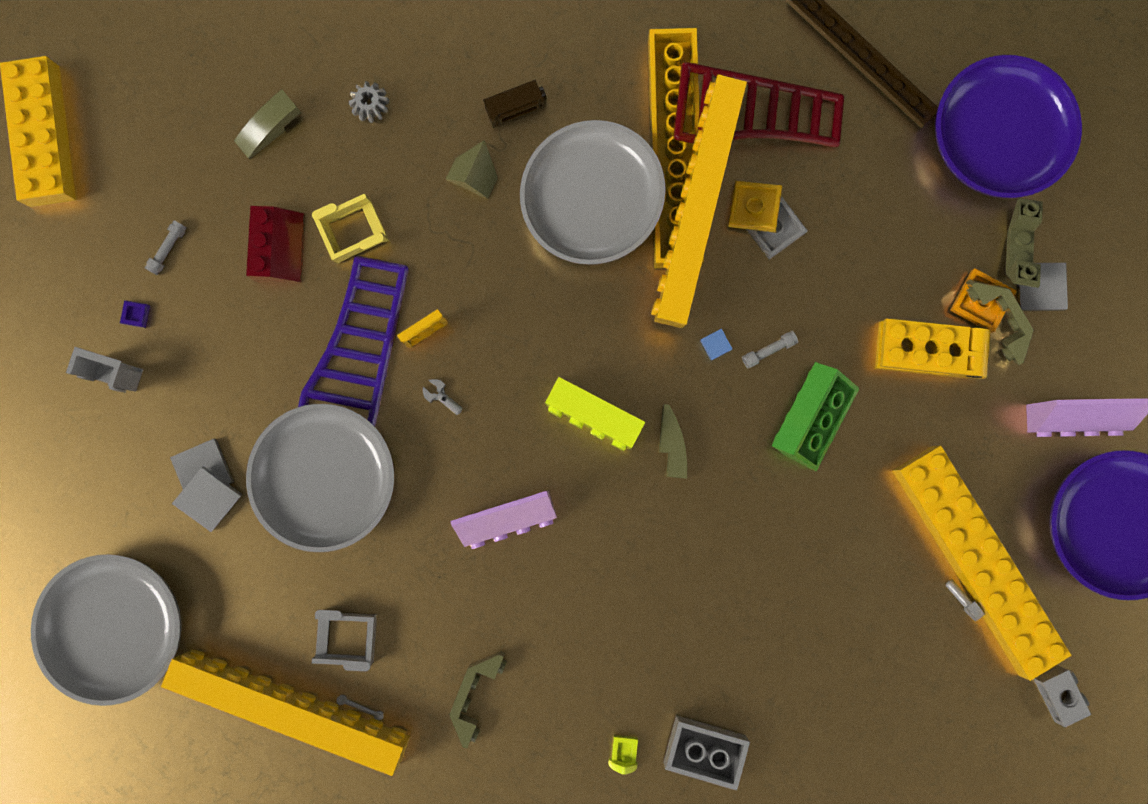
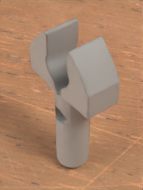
(442, 397)
(970, 607)

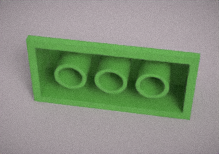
(815, 416)

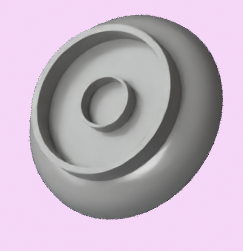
(592, 192)
(320, 477)
(105, 629)

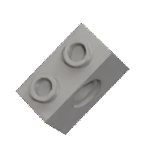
(1051, 686)

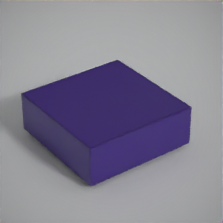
(135, 314)

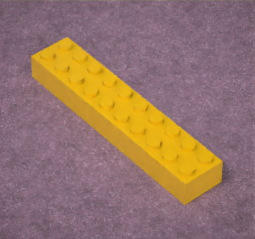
(665, 56)
(700, 200)
(981, 563)
(287, 711)

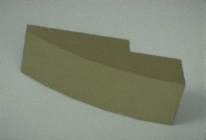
(267, 124)
(672, 443)

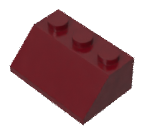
(275, 244)

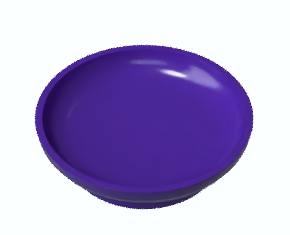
(1008, 126)
(1103, 524)

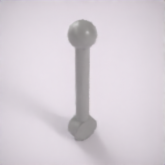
(342, 699)

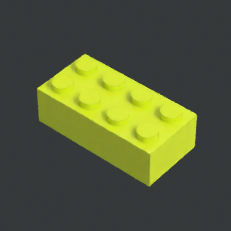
(594, 413)

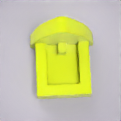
(624, 754)

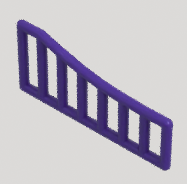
(342, 327)

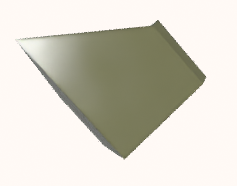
(474, 171)

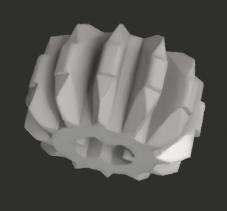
(377, 98)

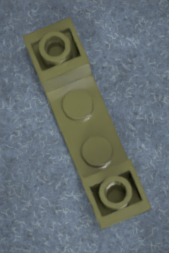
(1020, 243)
(1017, 343)
(465, 725)

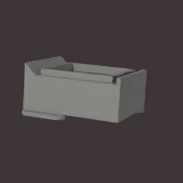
(93, 366)
(349, 662)

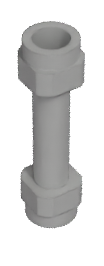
(155, 265)
(787, 340)

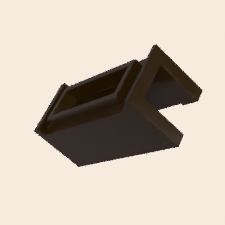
(515, 102)

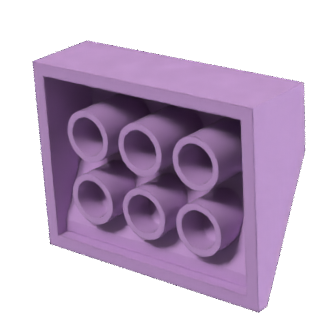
(1085, 416)
(504, 519)

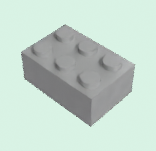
(706, 752)

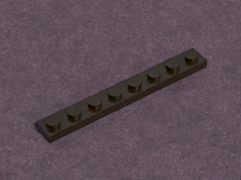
(866, 59)

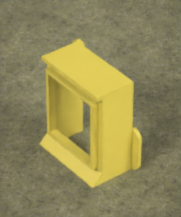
(331, 213)

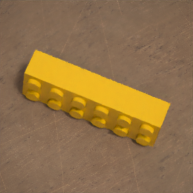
(37, 131)

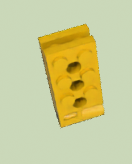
(968, 343)

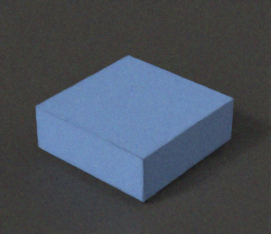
(716, 344)

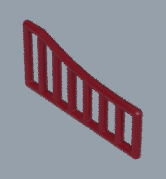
(775, 86)

